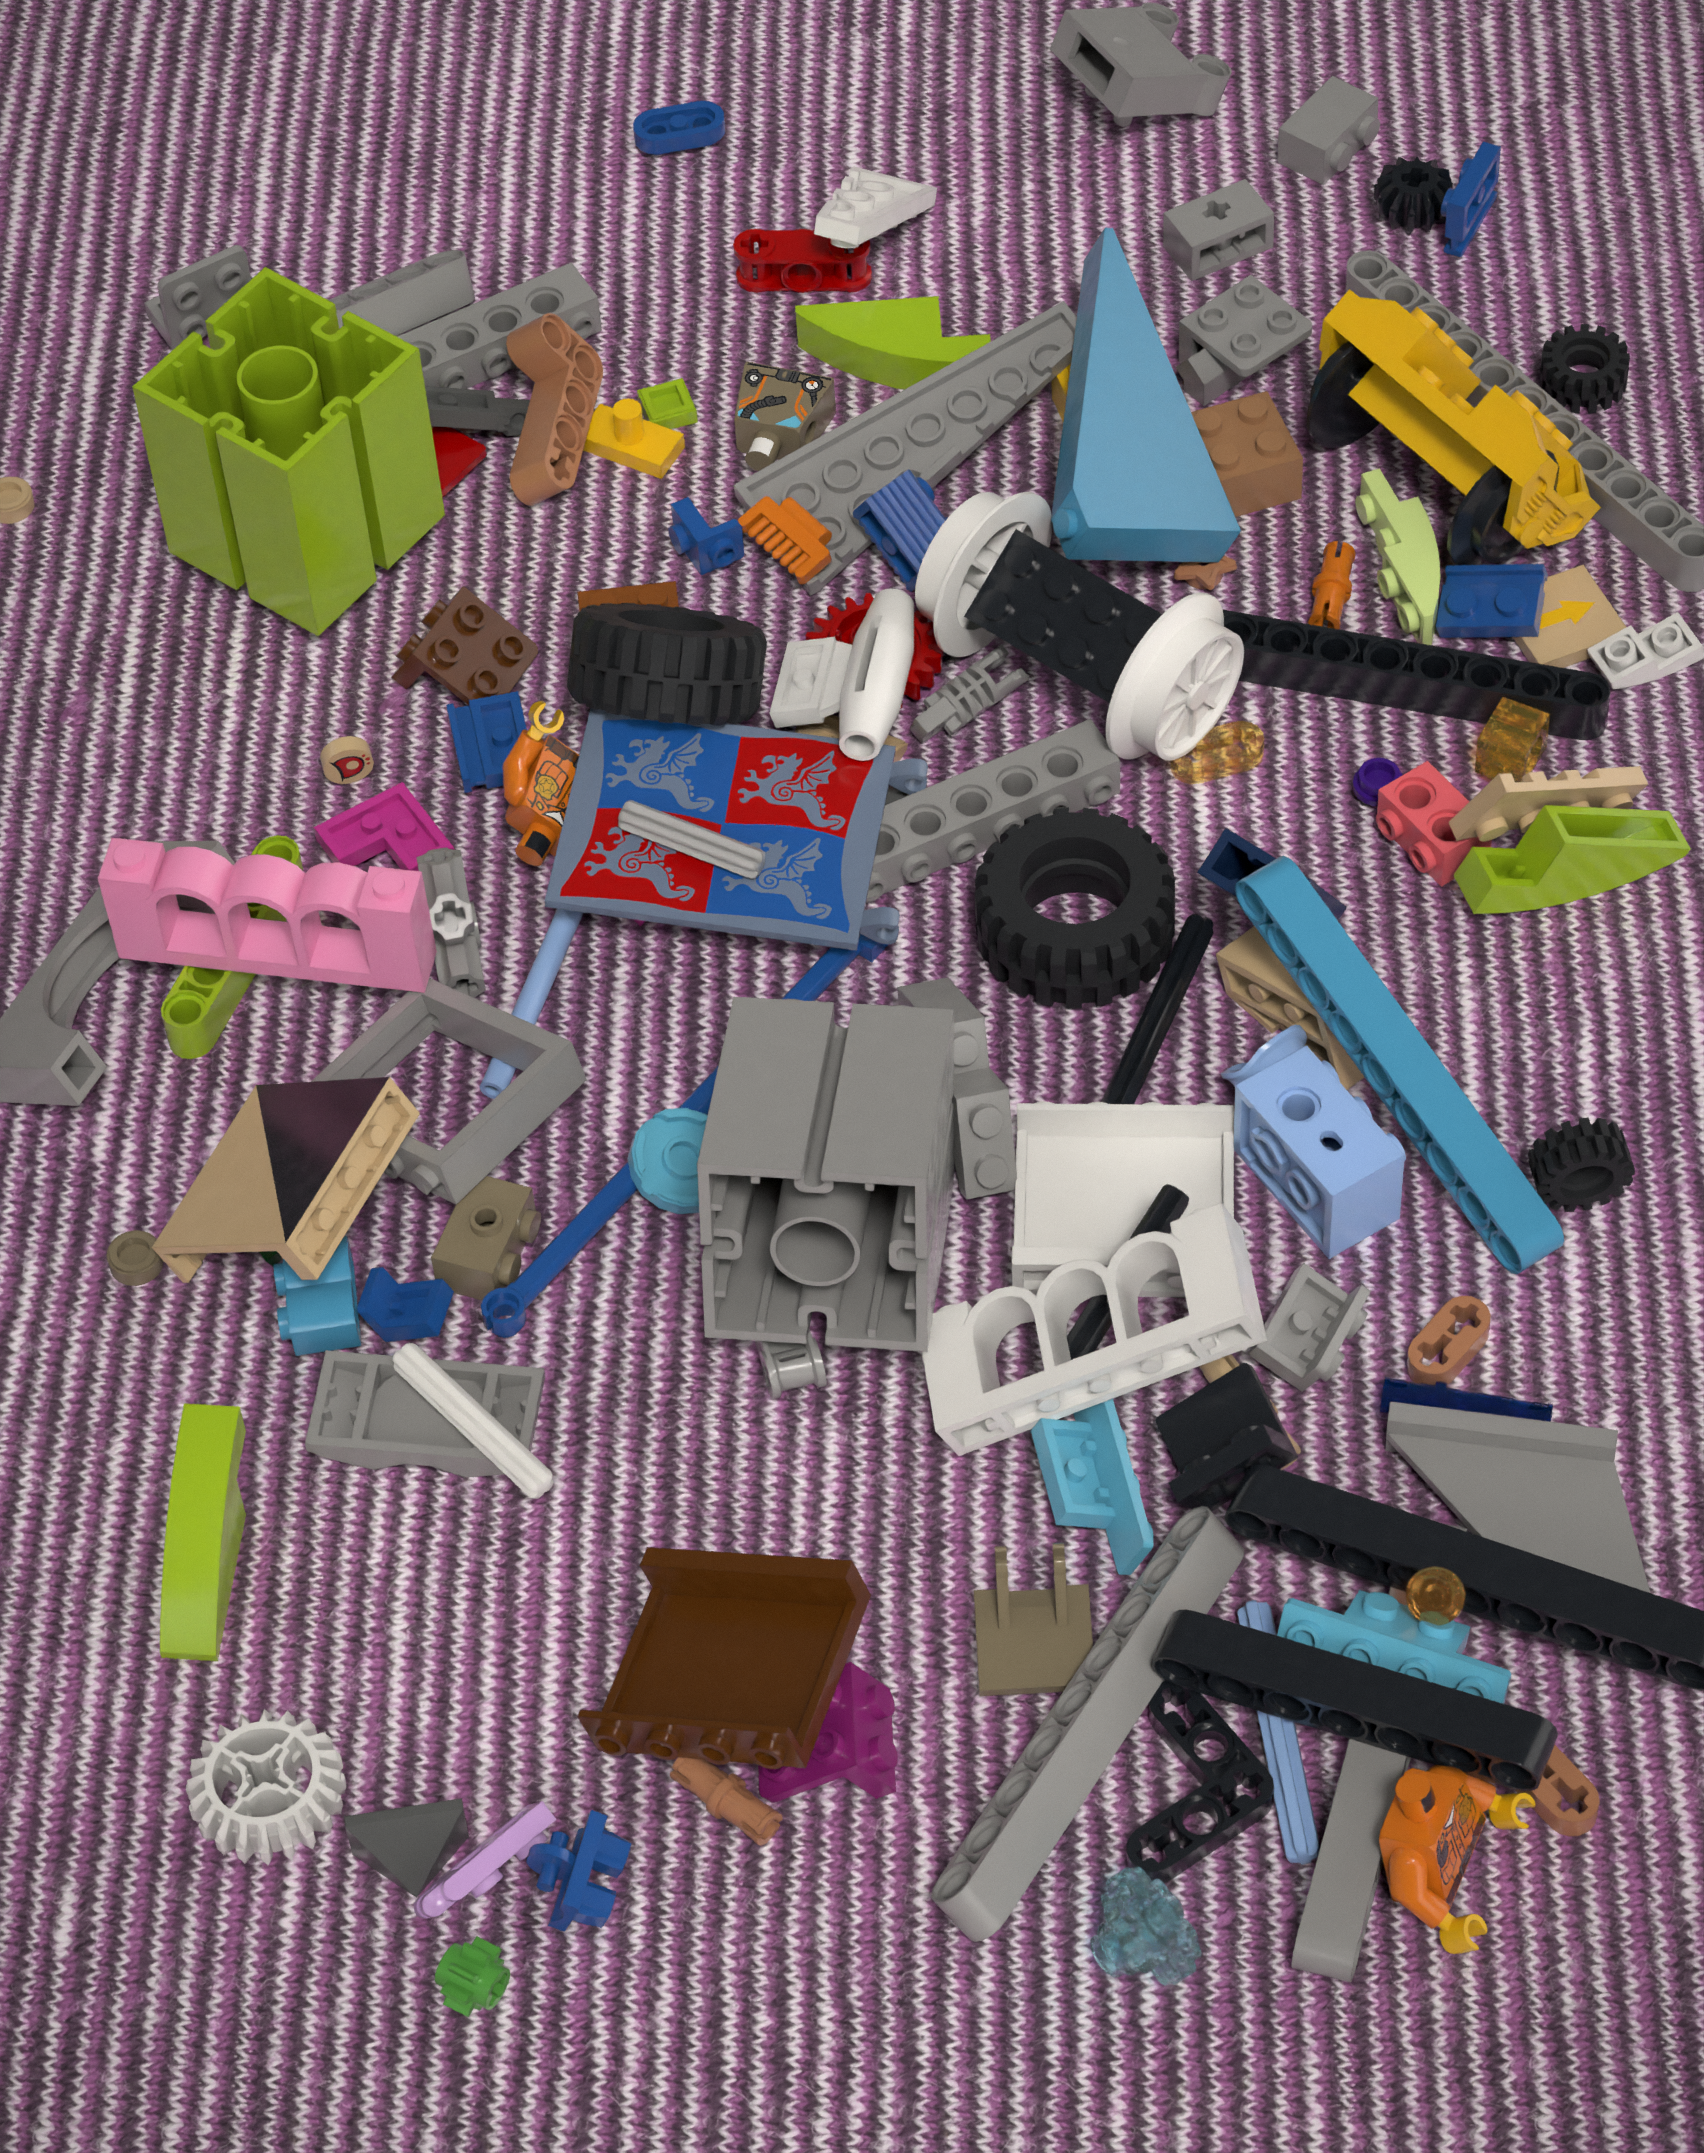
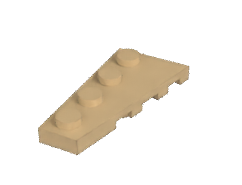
(1514, 805)

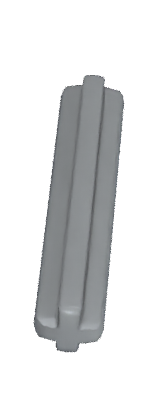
(691, 839)

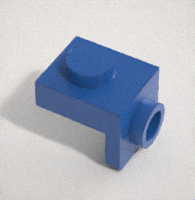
(703, 545)
(405, 1308)

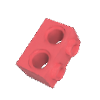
(1417, 816)

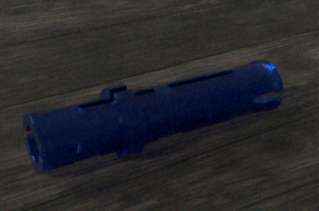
(1451, 1398)

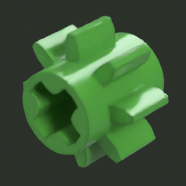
(472, 1976)

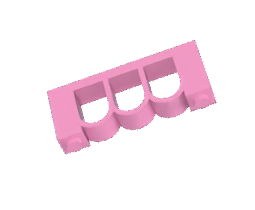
(387, 904)

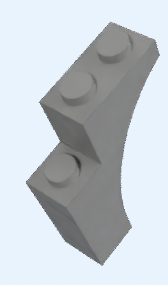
(981, 1100)

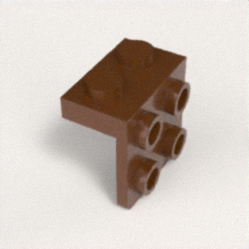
(466, 649)

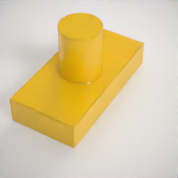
(631, 441)

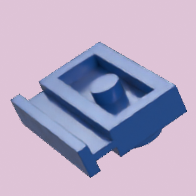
(1471, 199)
(1492, 601)
(485, 737)

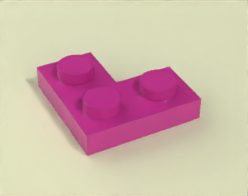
(384, 822)

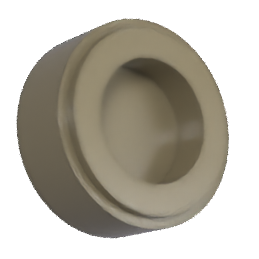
(133, 1259)

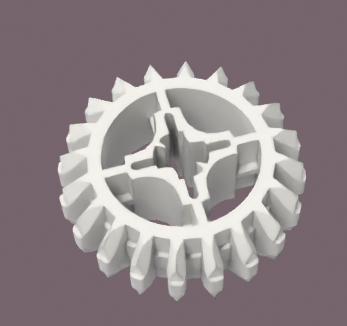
(268, 1807)

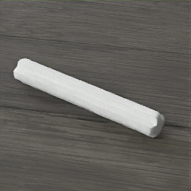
(473, 1420)

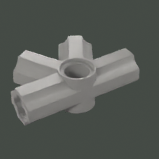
(452, 921)

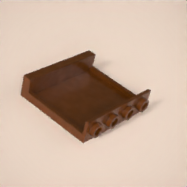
(732, 1658)

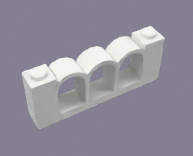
(963, 1342)

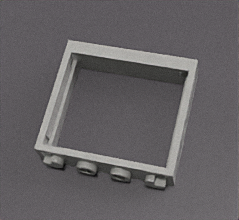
(547, 1080)

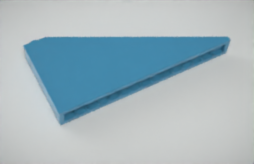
(1130, 453)

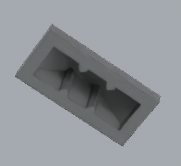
(410, 1841)

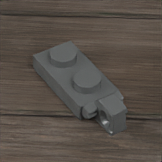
(475, 410)

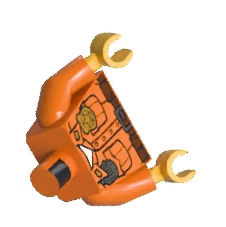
(538, 786)
(1431, 1841)

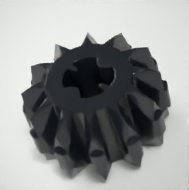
(1412, 194)

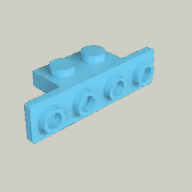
(1094, 1480)
(1389, 1636)

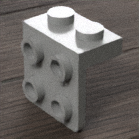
(196, 293)
(1243, 327)

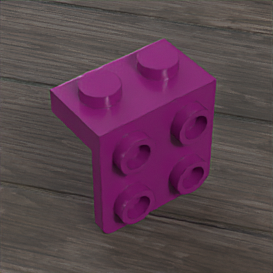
(851, 1743)

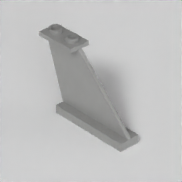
(1525, 1484)

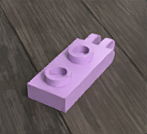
(480, 1867)

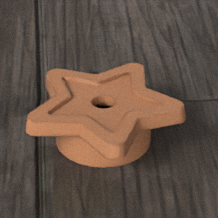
(1204, 576)

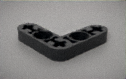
(1217, 1778)

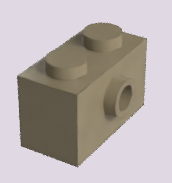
(486, 1238)

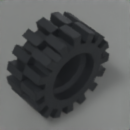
(1588, 349)
(1581, 1164)

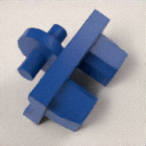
(591, 1850)

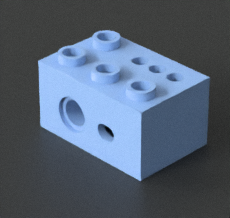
(1319, 1151)

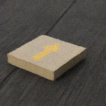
(1571, 620)

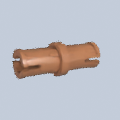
(727, 1798)

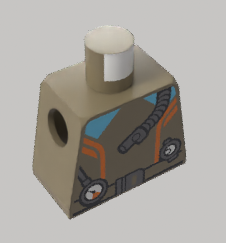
(780, 412)

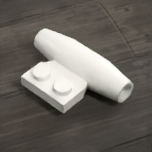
(856, 679)

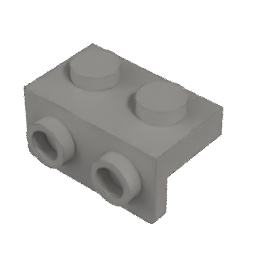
(1310, 1328)

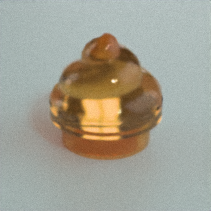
(1435, 1595)

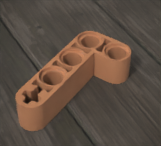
(560, 407)

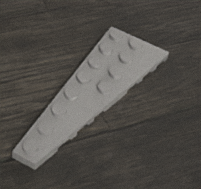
(919, 429)

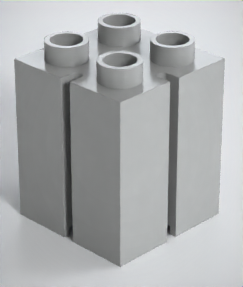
(827, 1173)

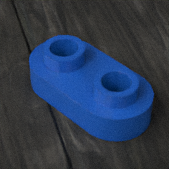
(679, 127)

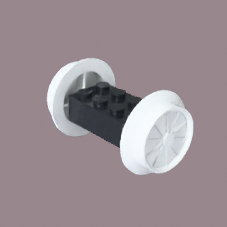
(998, 578)

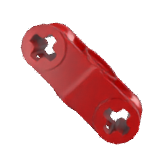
(799, 262)

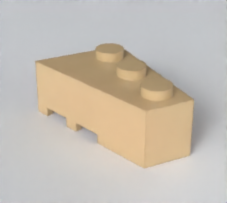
(1272, 997)

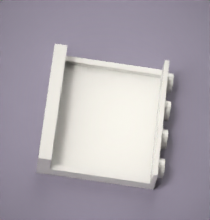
(1097, 1170)

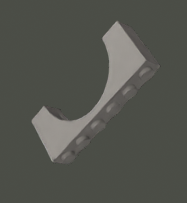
(38, 1048)

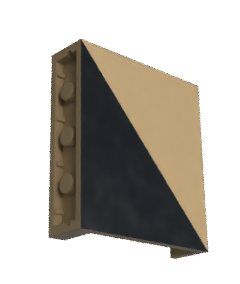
(290, 1174)

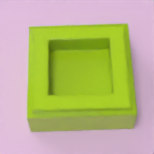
(668, 404)

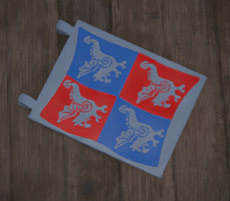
(761, 786)

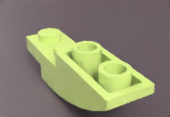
(1408, 551)

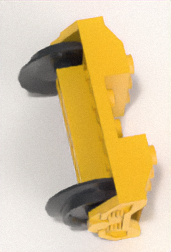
(1415, 382)

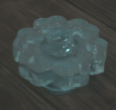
(1144, 1930)

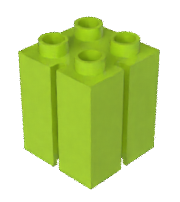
(291, 450)

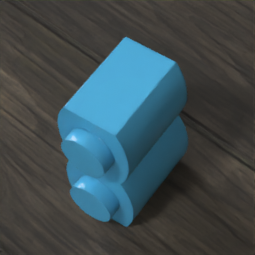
(320, 1311)

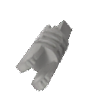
(966, 697)

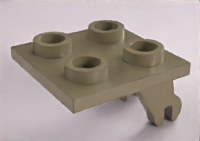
(1031, 1636)

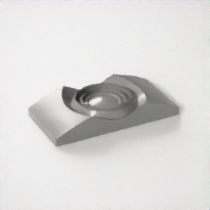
(379, 1421)

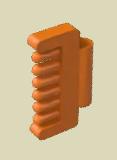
(798, 529)

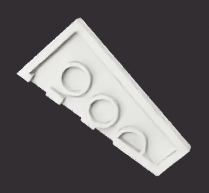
(870, 206)

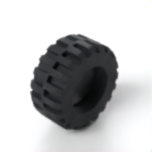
(666, 663)
(1071, 856)

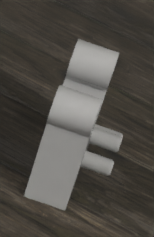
(1132, 64)

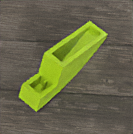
(882, 339)
(1569, 858)
(202, 1532)

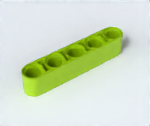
(207, 997)

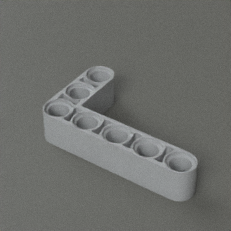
(411, 293)

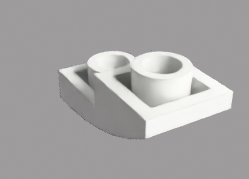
(1639, 658)

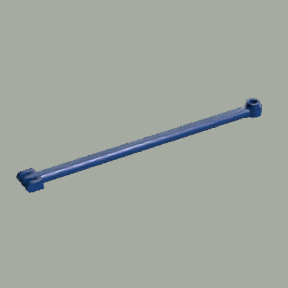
(616, 1192)

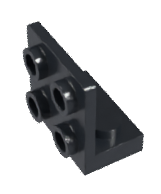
(1222, 1434)

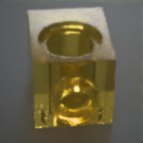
(1512, 740)

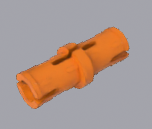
(1332, 585)

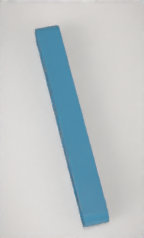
(1399, 1065)

